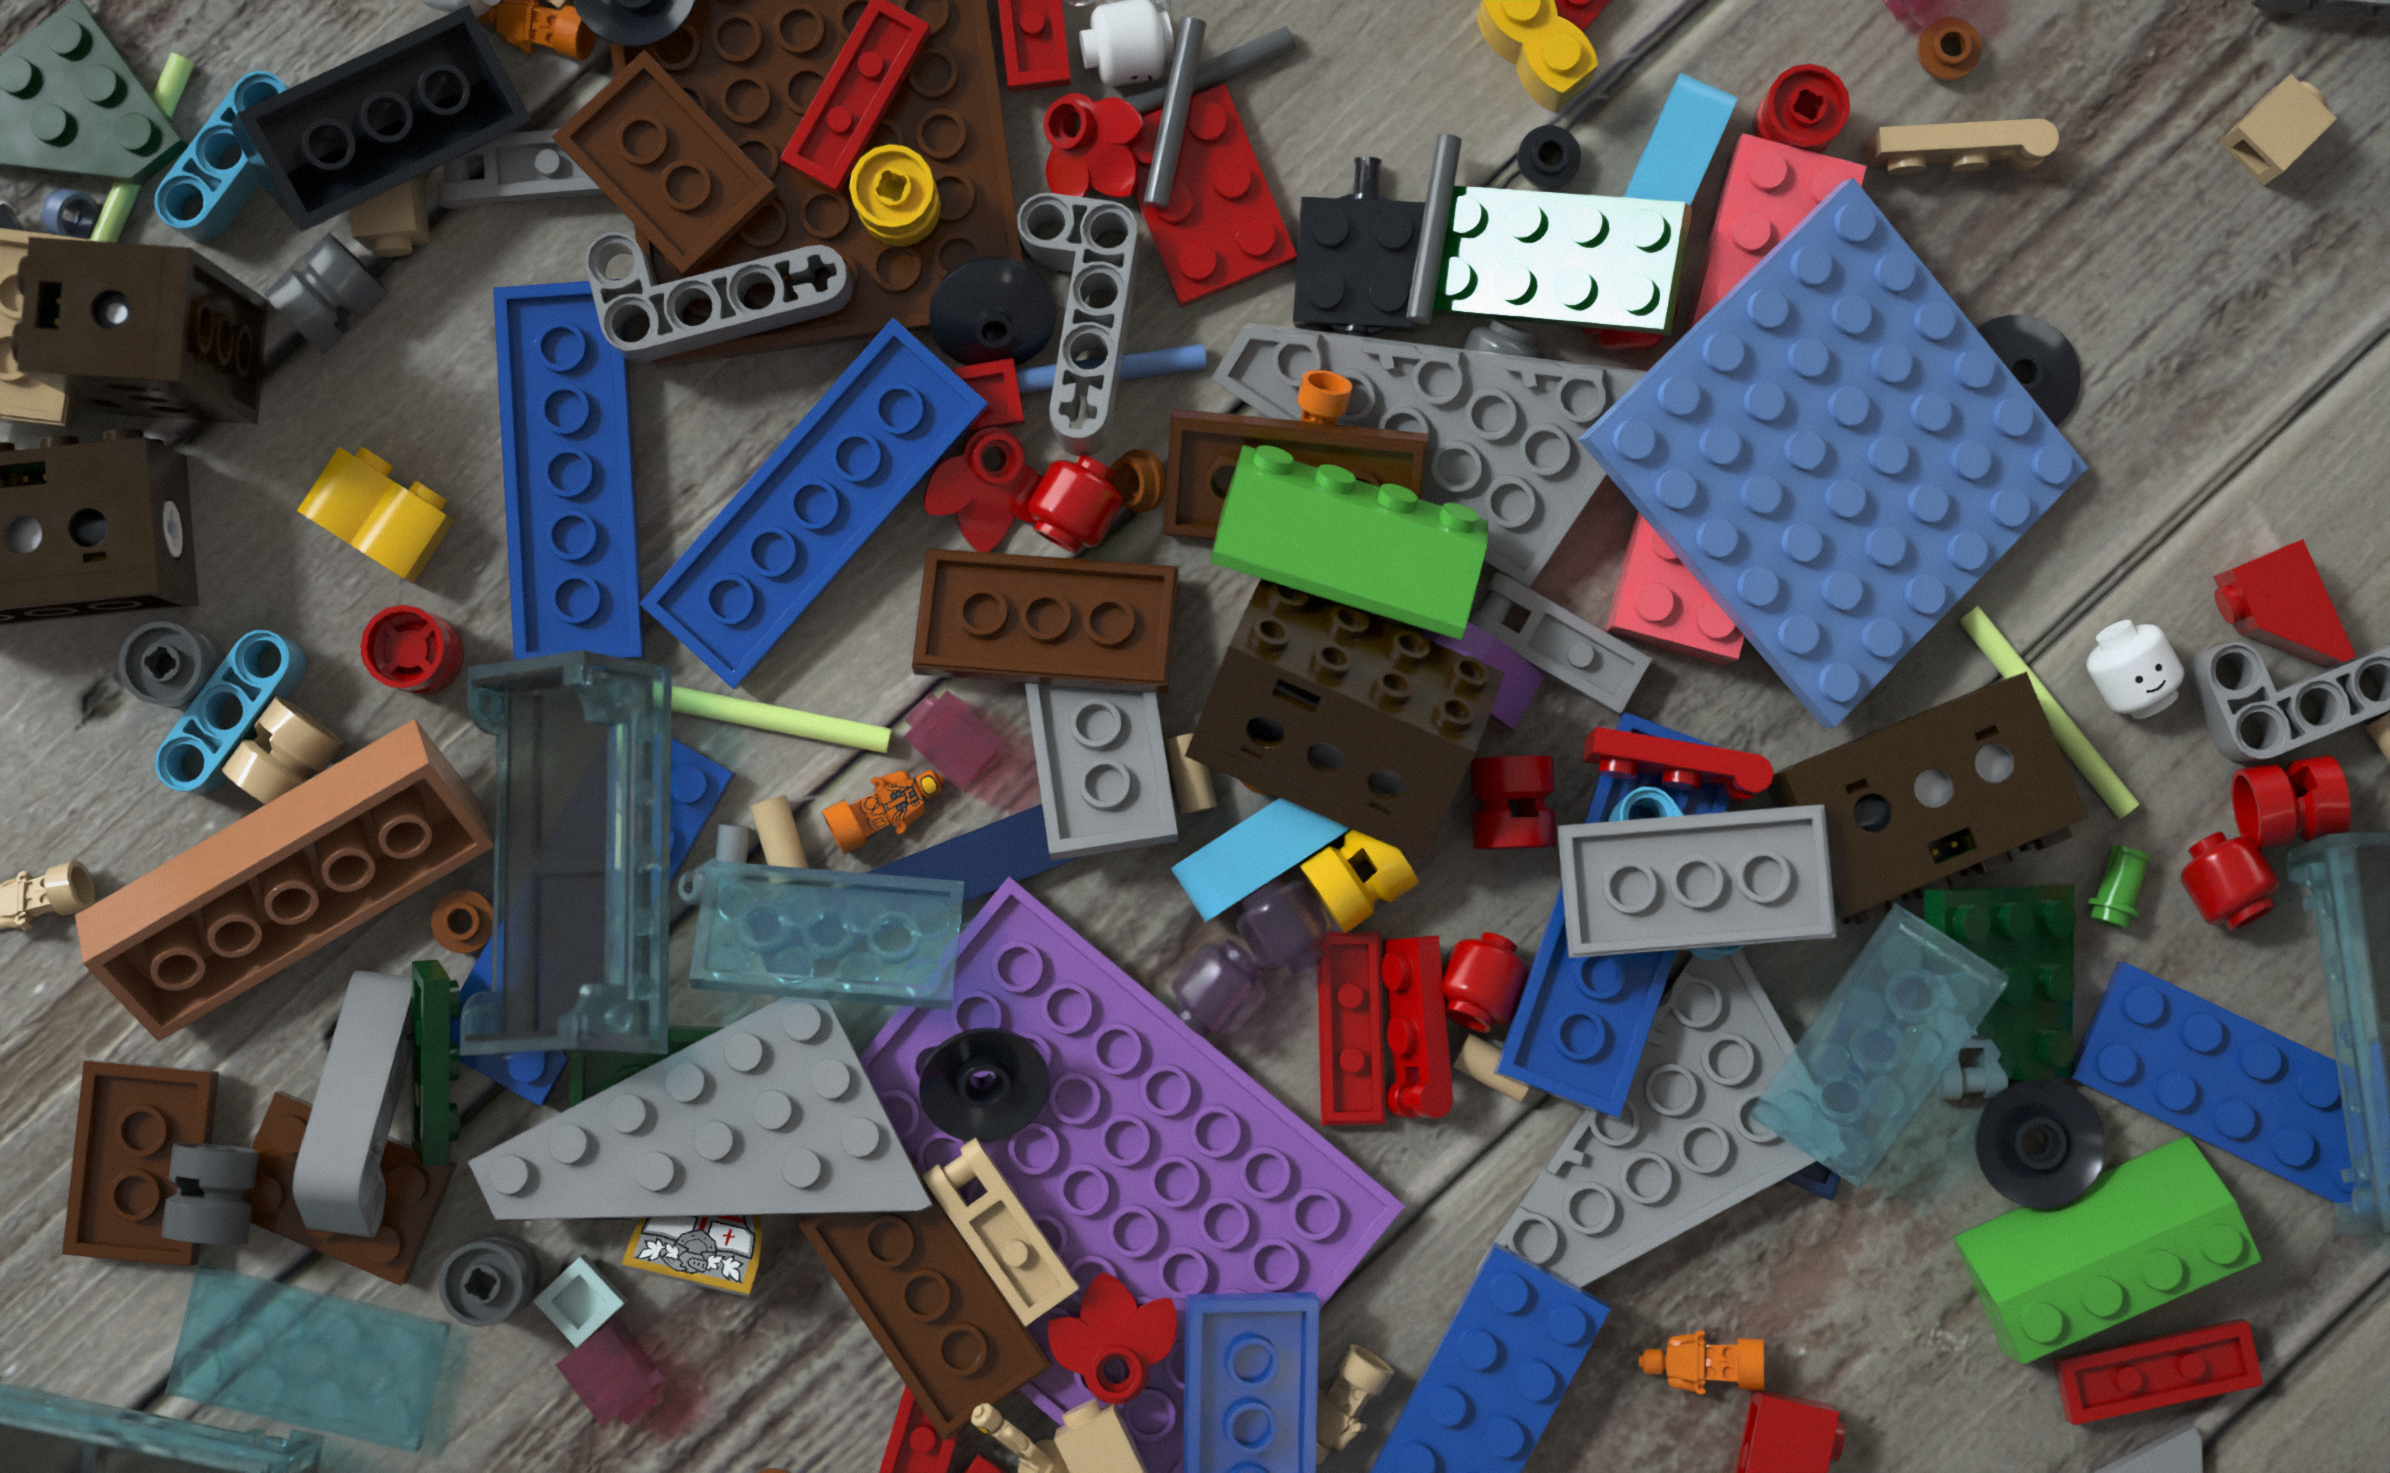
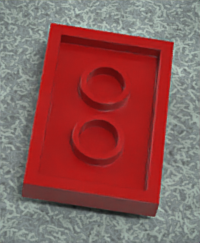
(1220, 209)

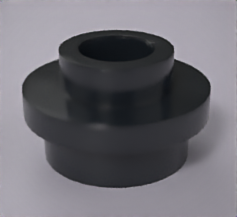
(1535, 170)

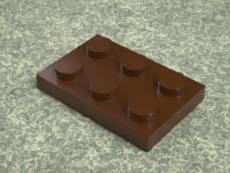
(665, 164)
(124, 1158)
(410, 1201)

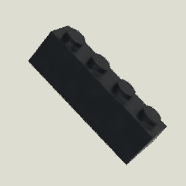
(380, 119)

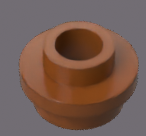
(1939, 64)
(1140, 480)
(482, 925)

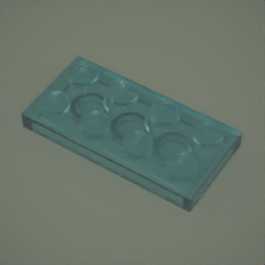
(828, 935)
(1878, 1045)
(308, 1358)

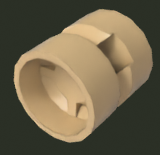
(283, 753)

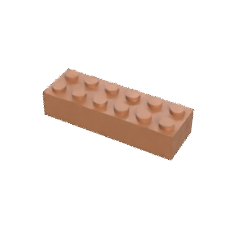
(283, 881)

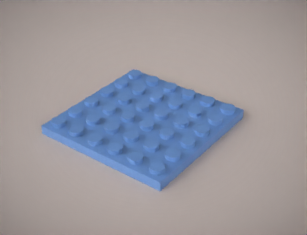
(1835, 453)

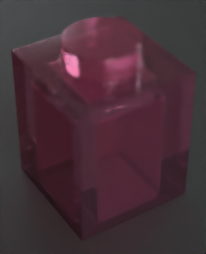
(953, 739)
(612, 1374)

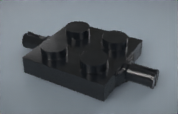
(1357, 259)

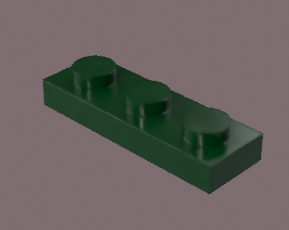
(433, 1062)

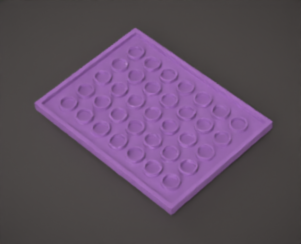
(1144, 1155)

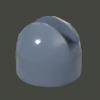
(84, 219)

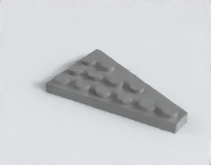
(1494, 421)
(733, 1125)
(1680, 1138)

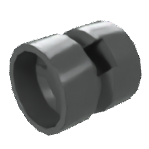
(326, 293)
(168, 663)
(210, 1193)
(489, 1280)

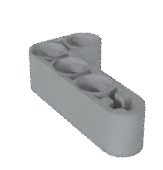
(724, 287)
(1084, 326)
(2279, 709)
(341, 1153)

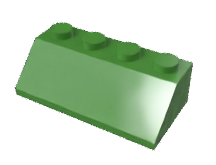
(1351, 540)
(2110, 1254)

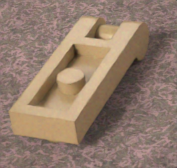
(1963, 145)
(1002, 1233)

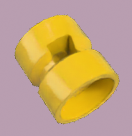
(895, 195)
(1341, 888)

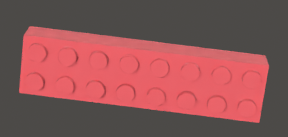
(1760, 201)

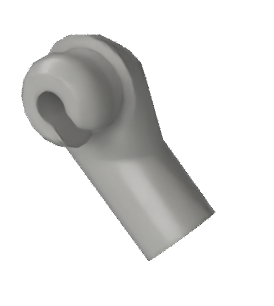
(731, 847)

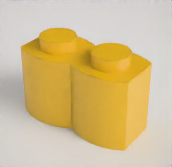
(1548, 51)
(377, 514)

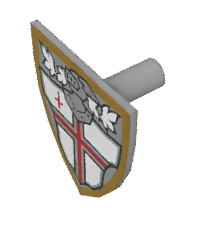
(698, 1251)

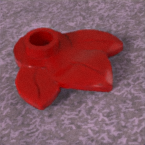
(1100, 150)
(980, 497)
(1110, 1329)

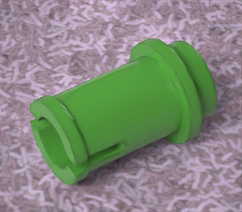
(2119, 887)

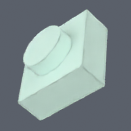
(580, 1300)

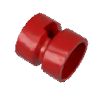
(1803, 108)
(412, 650)
(1513, 779)
(2302, 800)

